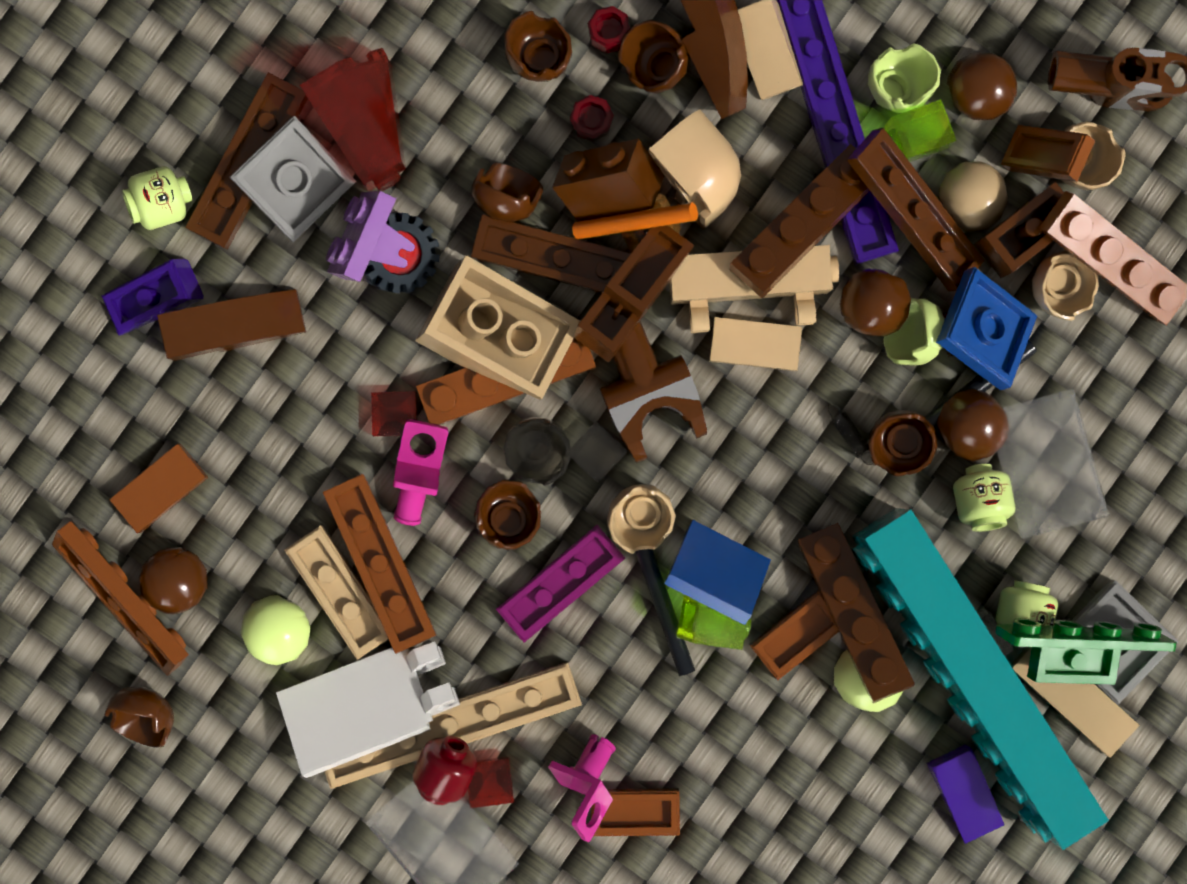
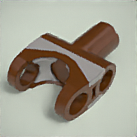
(1118, 80)
(649, 387)

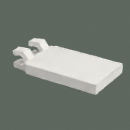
(363, 707)

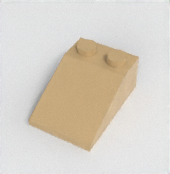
(498, 329)

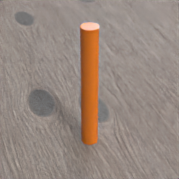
(635, 221)

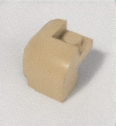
(699, 166)

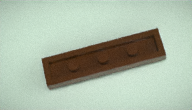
(223, 202)
(914, 208)
(800, 226)
(546, 254)
(855, 613)

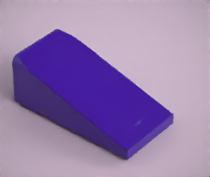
(152, 293)
(966, 793)

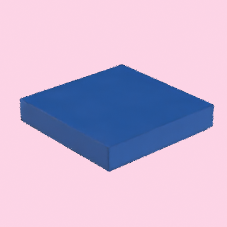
(987, 328)
(718, 572)

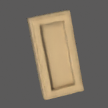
(755, 344)

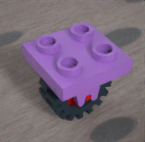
(385, 246)

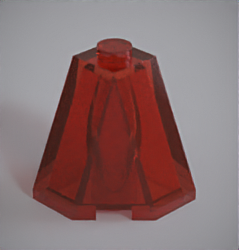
(362, 116)

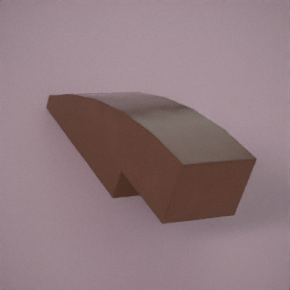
(719, 52)
(632, 291)
(231, 324)

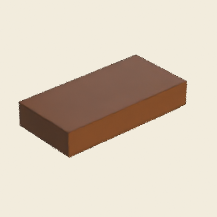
(1048, 153)
(159, 488)
(795, 636)
(641, 813)

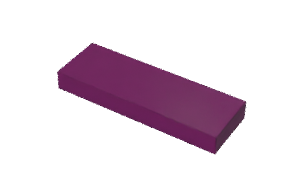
(560, 583)

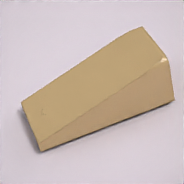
(769, 49)

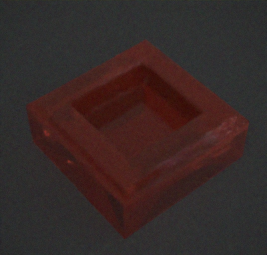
(391, 411)
(491, 783)

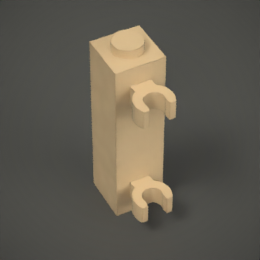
(708, 279)

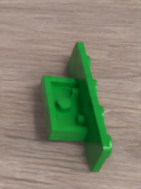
(1080, 653)

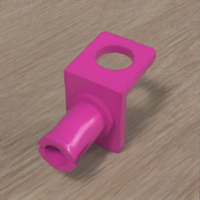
(417, 473)
(585, 780)

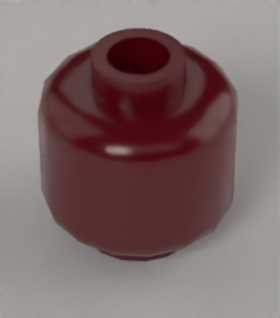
(444, 770)

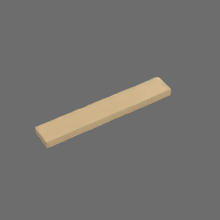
(475, 718)

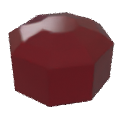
(608, 28)
(591, 118)

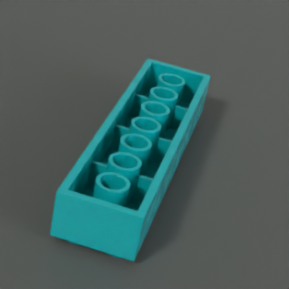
(979, 678)

